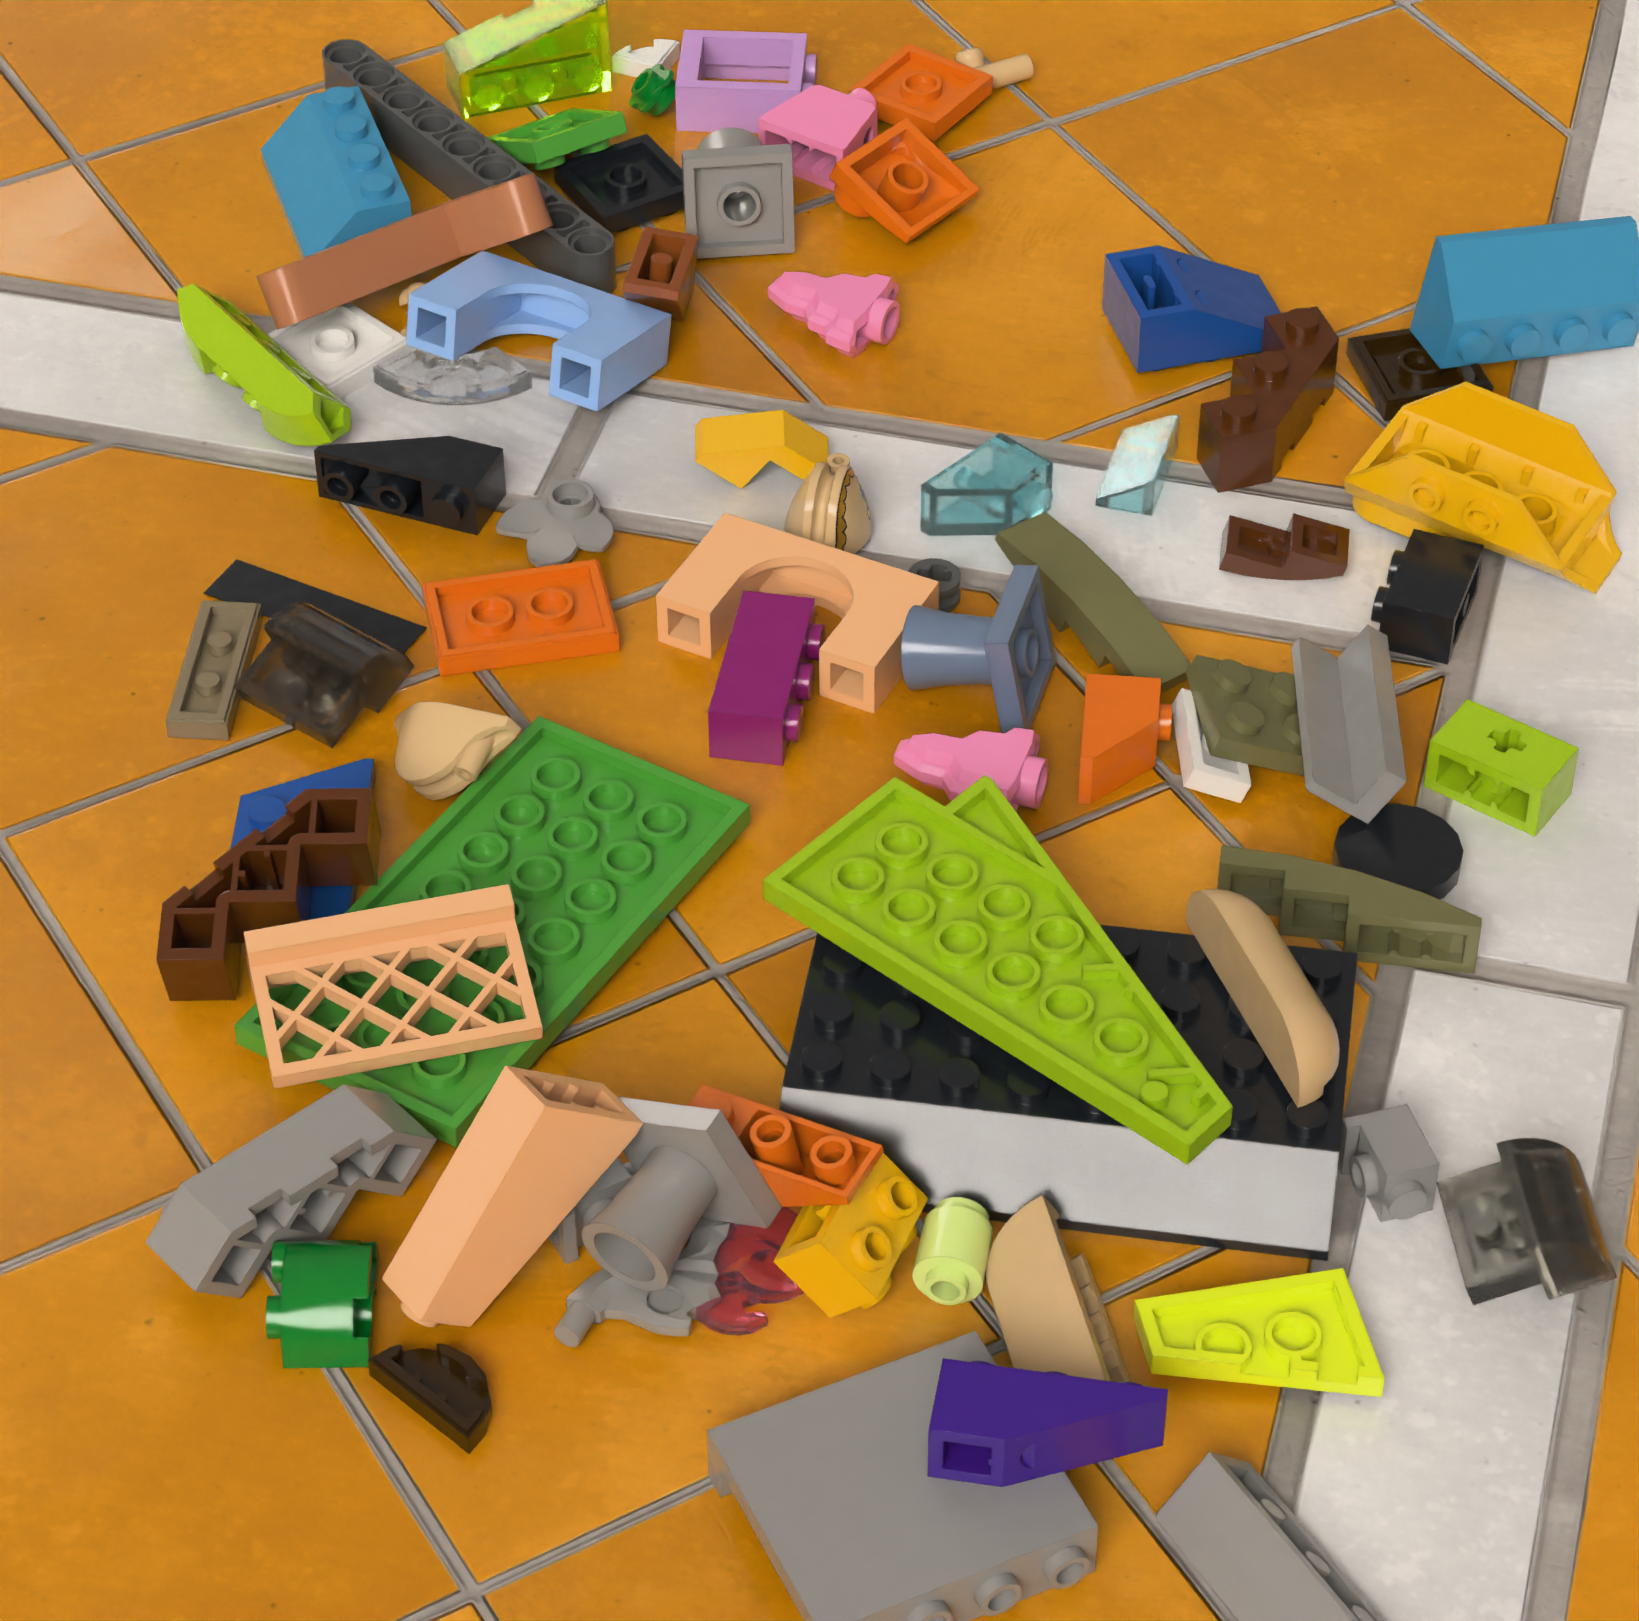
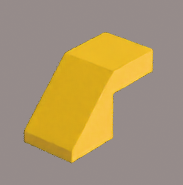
(744, 443)

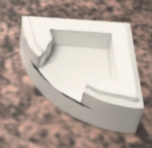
(635, 62)

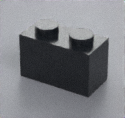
(1428, 595)

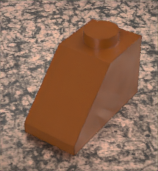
(663, 271)

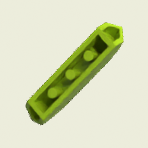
(238, 351)

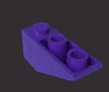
(1027, 1424)

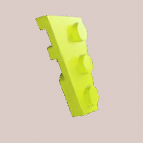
(1264, 1332)

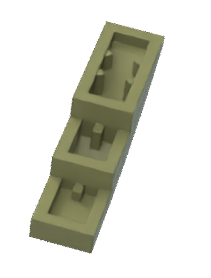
(1094, 602)
(1366, 912)

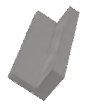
(1349, 724)
(1256, 1548)

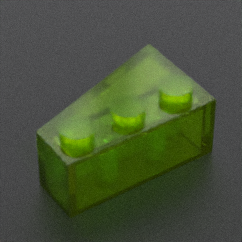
(530, 58)

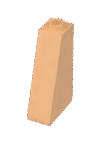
(506, 1190)

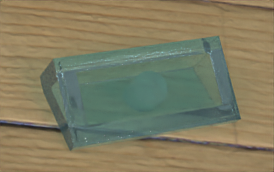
(1140, 466)

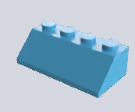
(333, 171)
(1530, 292)

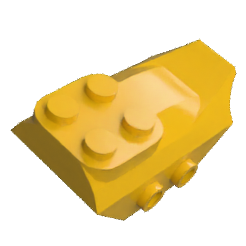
(1493, 477)

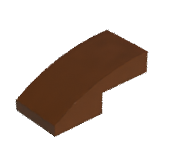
(1302, 552)

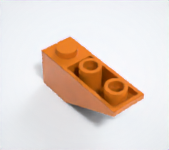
(795, 1155)

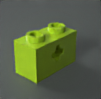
(1501, 767)

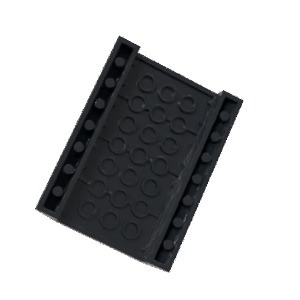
(1002, 1134)

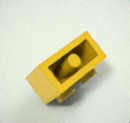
(848, 1251)

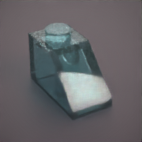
(987, 490)

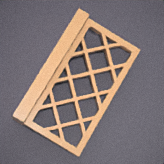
(383, 945)

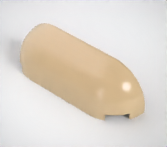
(1267, 990)
(1049, 1301)

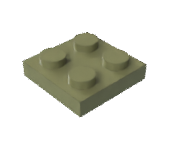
(1247, 713)

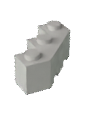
(287, 1187)

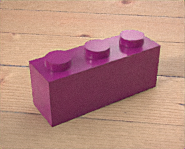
(764, 678)

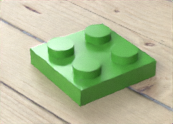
(551, 137)

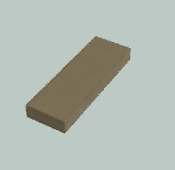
(214, 662)

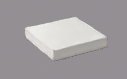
(341, 346)

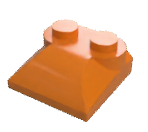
(901, 182)

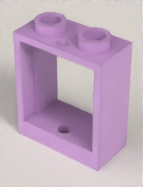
(738, 55)

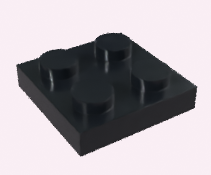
(623, 183)

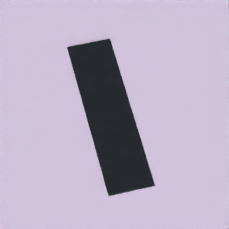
(274, 592)

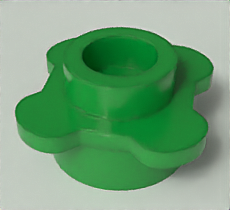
(653, 90)

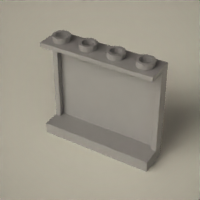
(861, 1528)

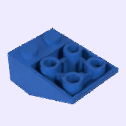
(1182, 308)

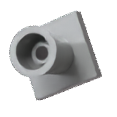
(739, 195)
(686, 1171)

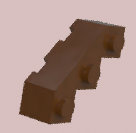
(1268, 401)
(265, 883)

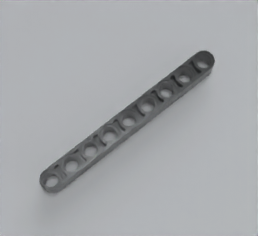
(465, 161)

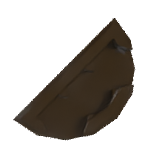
(440, 1387)

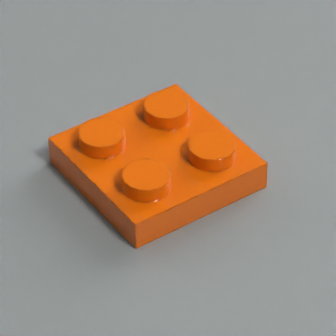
(925, 90)

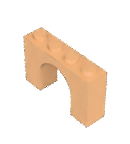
(873, 599)

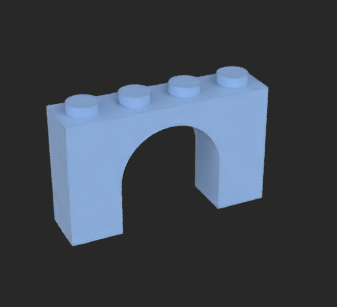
(602, 341)

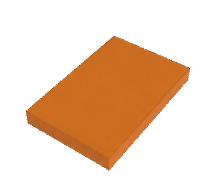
(520, 617)

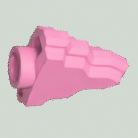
(842, 308)
(958, 763)

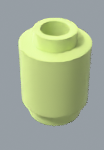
(953, 1251)

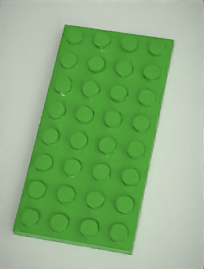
(593, 866)

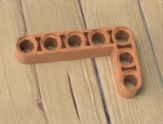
(404, 249)

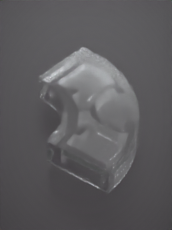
(465, 381)

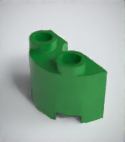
(323, 1302)

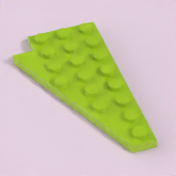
(998, 939)

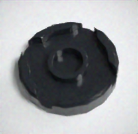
(1403, 848)

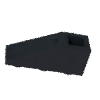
(420, 479)

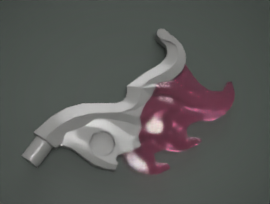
(711, 1282)

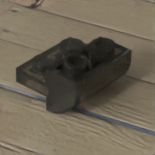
(321, 672)
(1526, 1223)

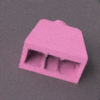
(821, 129)

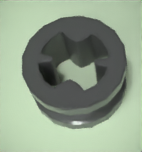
(948, 578)

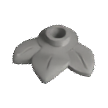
(559, 523)

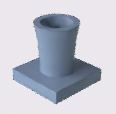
(1002, 651)

